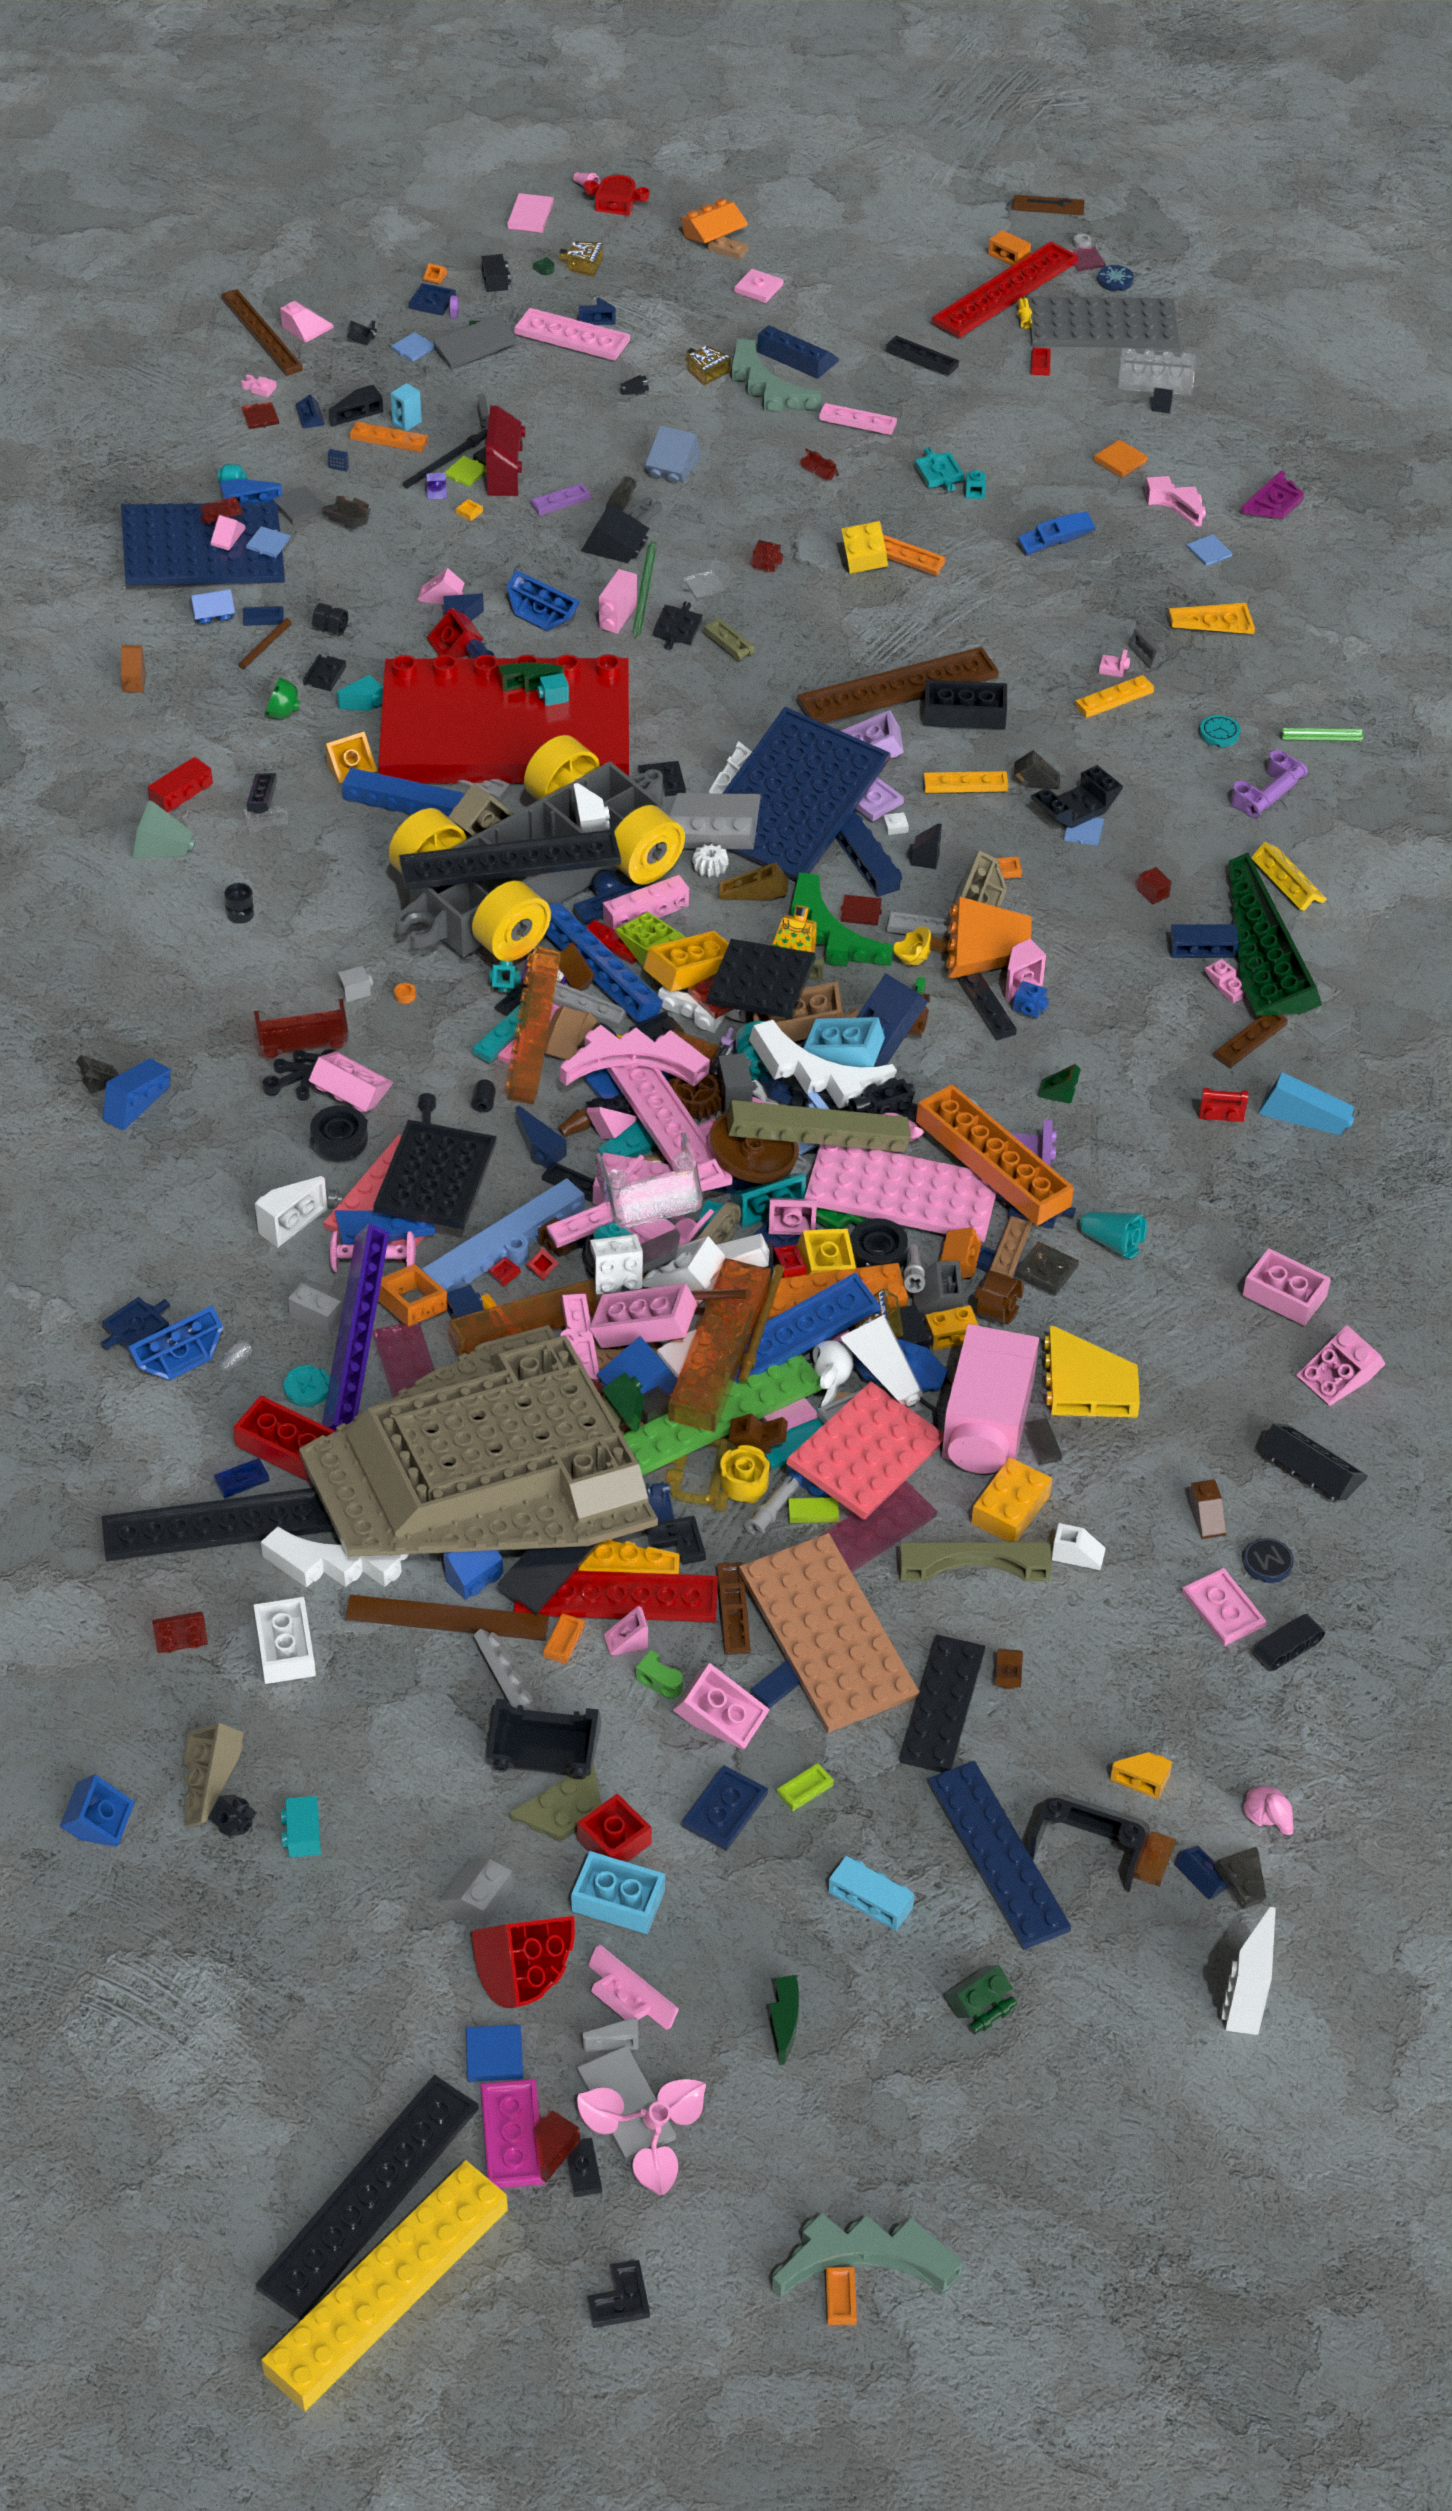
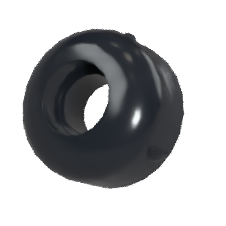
(339, 1133)
(882, 1236)

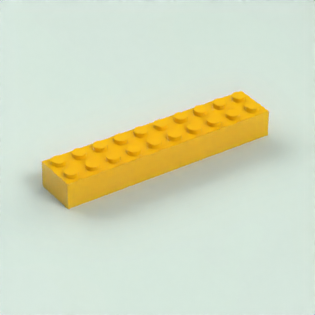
(384, 2285)

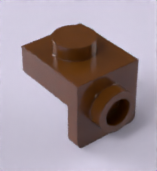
(1009, 1668)

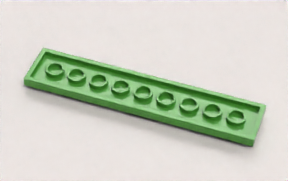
(763, 1394)

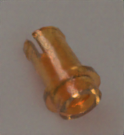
(938, 944)

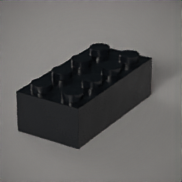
(965, 704)

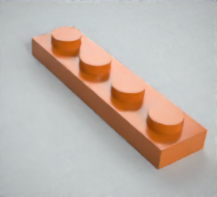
(389, 437)
(913, 556)

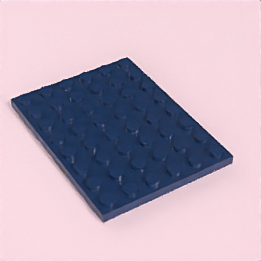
(175, 547)
(807, 789)

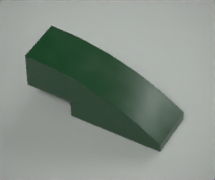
(525, 675)
(784, 2015)

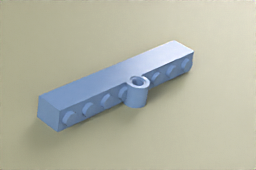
(505, 1238)

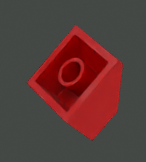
(453, 634)

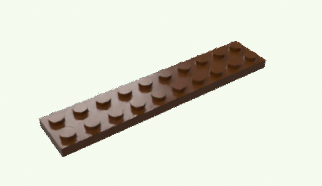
(894, 685)

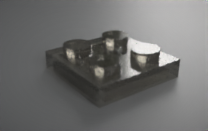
(1046, 1268)

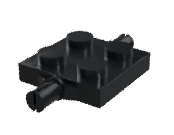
(677, 625)

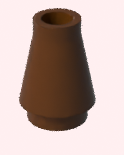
(575, 1123)

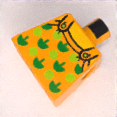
(797, 931)

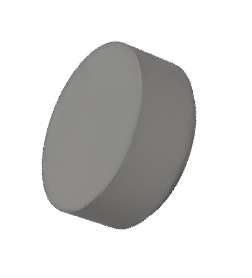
(1081, 241)

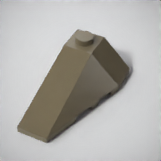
(210, 1759)

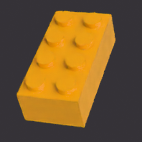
(686, 960)

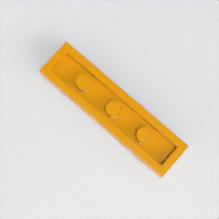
(1114, 696)
(965, 782)

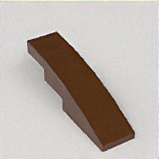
(733, 1609)

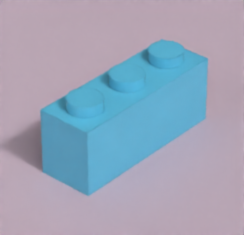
(871, 1893)

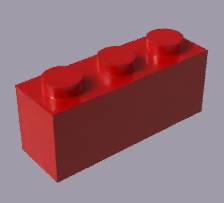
(180, 784)

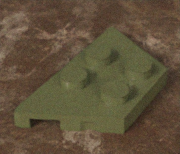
(560, 1807)

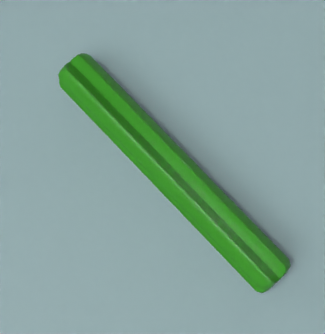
(1322, 734)

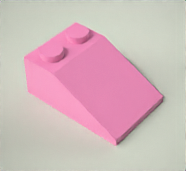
(721, 1707)

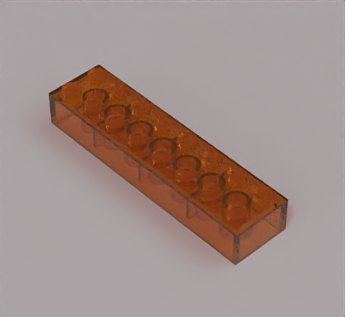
(718, 1347)

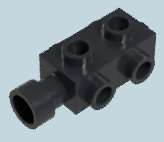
(884, 1098)

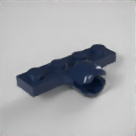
(607, 888)

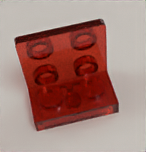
(180, 1632)

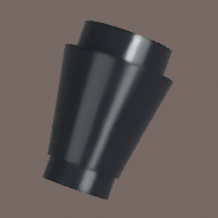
(635, 385)

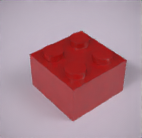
(614, 1830)

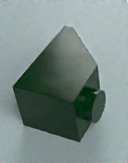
(626, 1398)

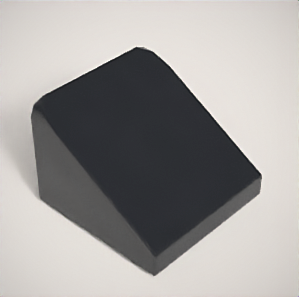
(1162, 400)

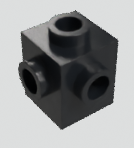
(232, 1815)

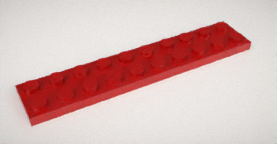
(1004, 289)

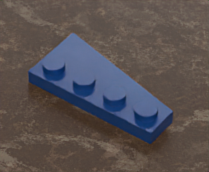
(353, 1221)

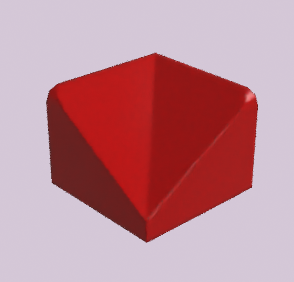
(542, 1263)

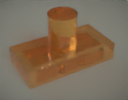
(1155, 1858)

